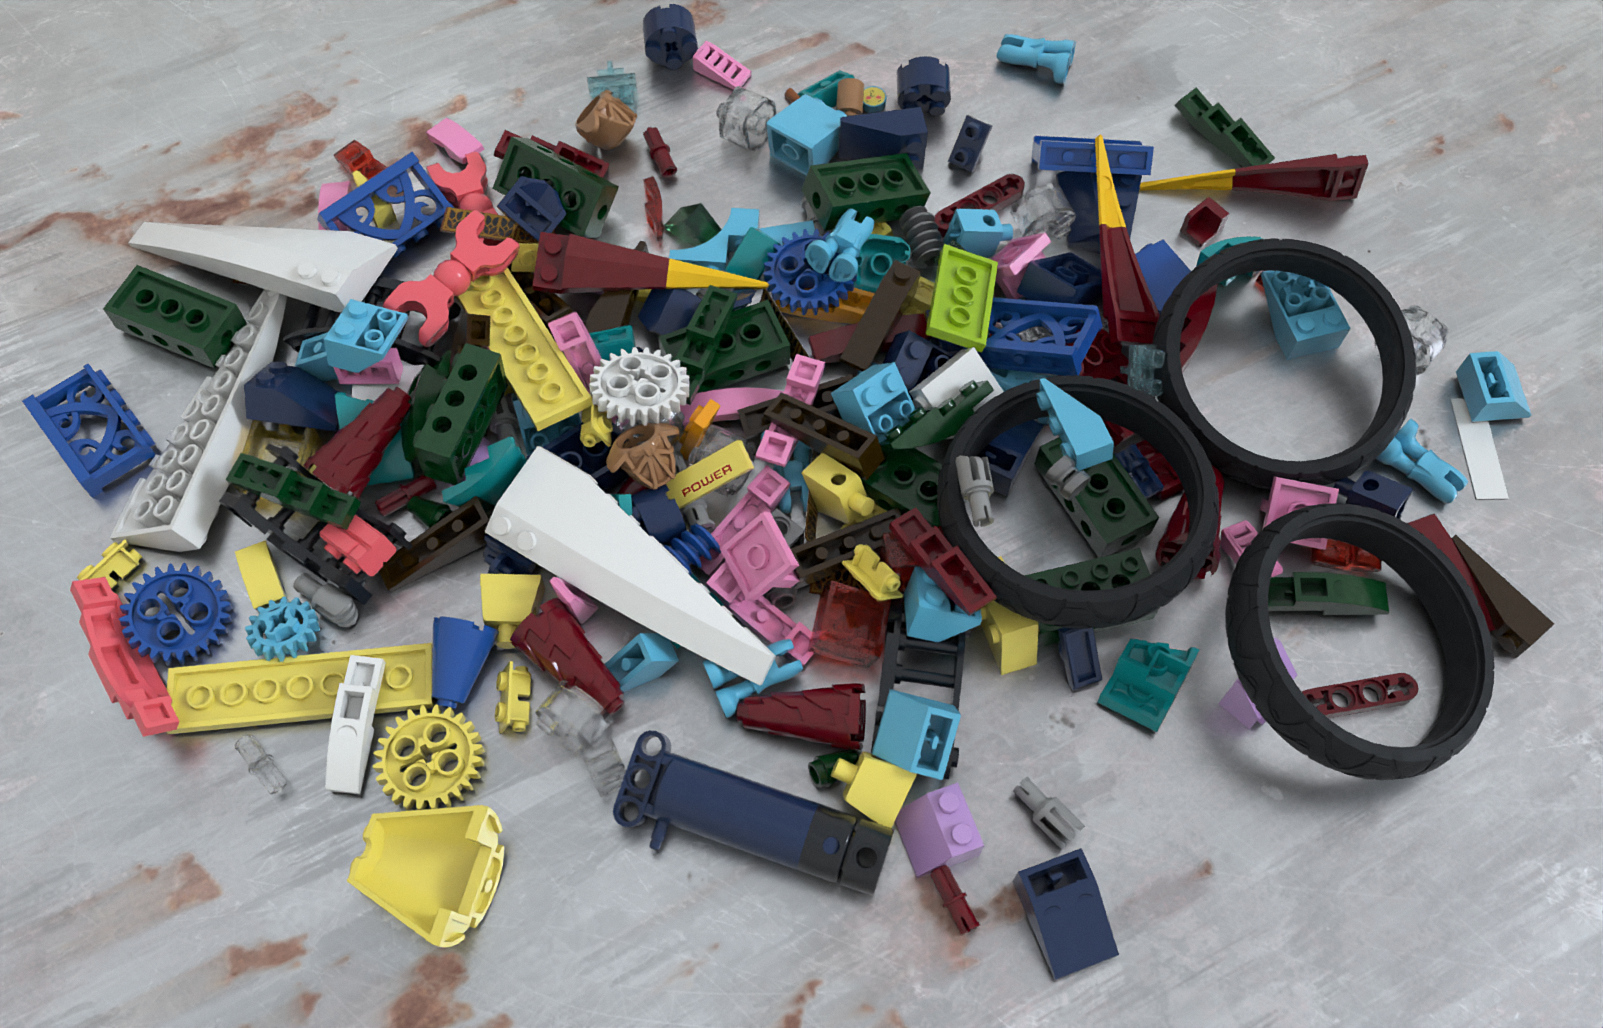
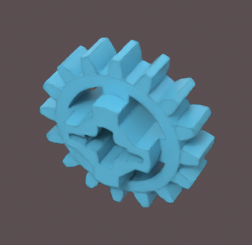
(282, 629)

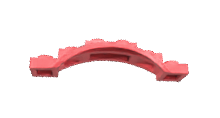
(121, 669)

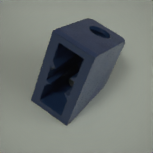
(1376, 493)

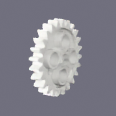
(639, 386)

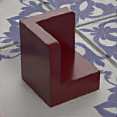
(1204, 222)

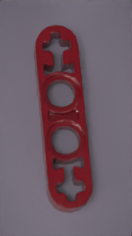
(976, 201)
(1354, 693)

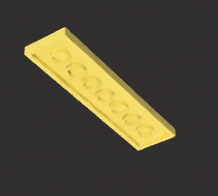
(529, 353)
(292, 689)

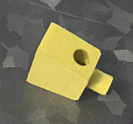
(836, 490)
(508, 601)
(874, 786)

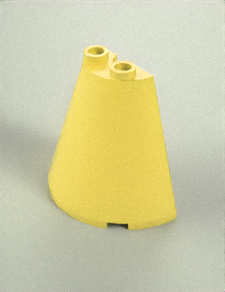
(432, 868)

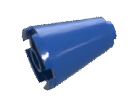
(457, 658)

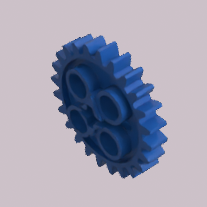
(789, 285)
(150, 631)

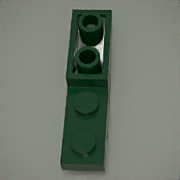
(424, 392)
(939, 422)
(1328, 592)

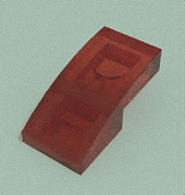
(358, 157)
(654, 207)
(1345, 557)

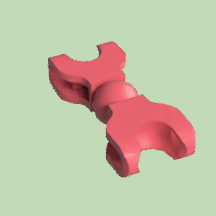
(465, 188)
(452, 278)

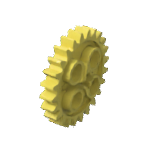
(439, 784)

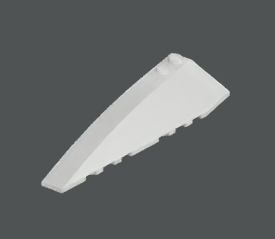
(585, 538)

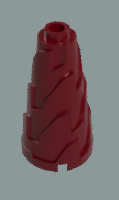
(360, 445)
(1177, 533)
(558, 646)
(816, 715)

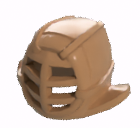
(605, 121)
(650, 462)

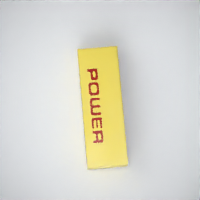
(709, 474)

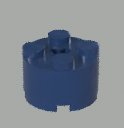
(669, 36)
(924, 85)
(658, 514)

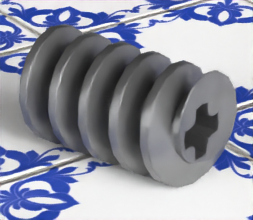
(921, 235)

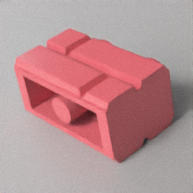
(359, 545)

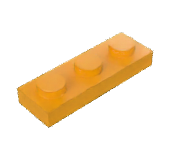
(696, 428)

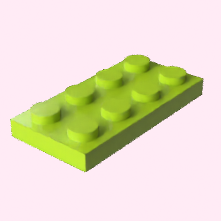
(962, 298)

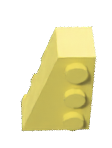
(1010, 637)

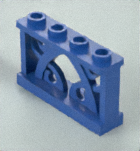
(1080, 155)
(398, 177)
(1047, 354)
(86, 467)

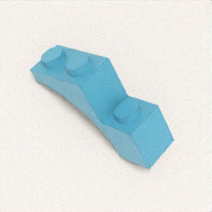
(715, 252)

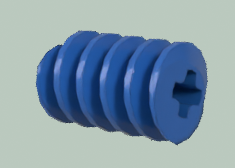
(693, 546)

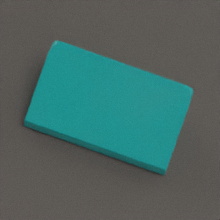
(826, 88)
(751, 254)
(613, 341)

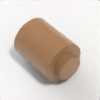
(850, 96)

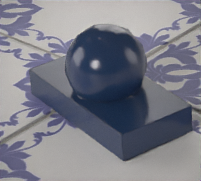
(1080, 656)

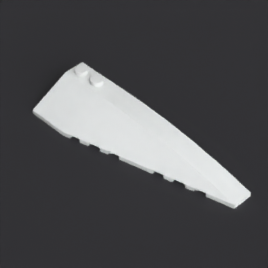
(299, 263)
(188, 480)

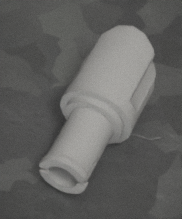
(505, 419)
(976, 487)
(328, 600)
(1044, 808)

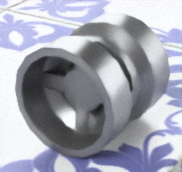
(1067, 477)

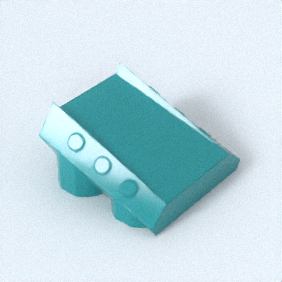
(877, 257)

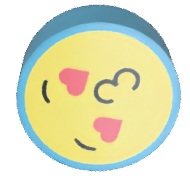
(874, 99)

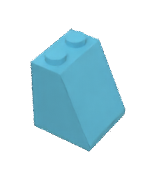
(804, 133)

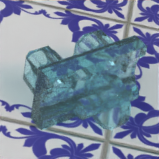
(614, 81)
(1141, 367)

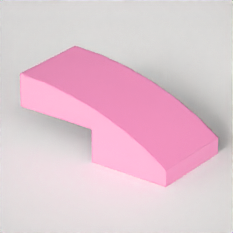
(454, 139)

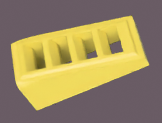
(384, 213)

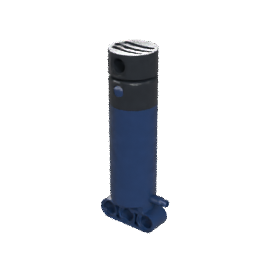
(749, 817)

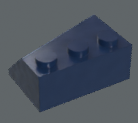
(1082, 195)

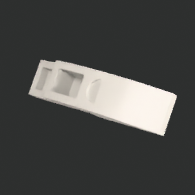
(352, 724)

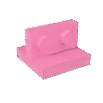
(1014, 260)
(1292, 495)
(760, 558)

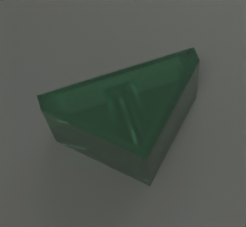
(693, 224)

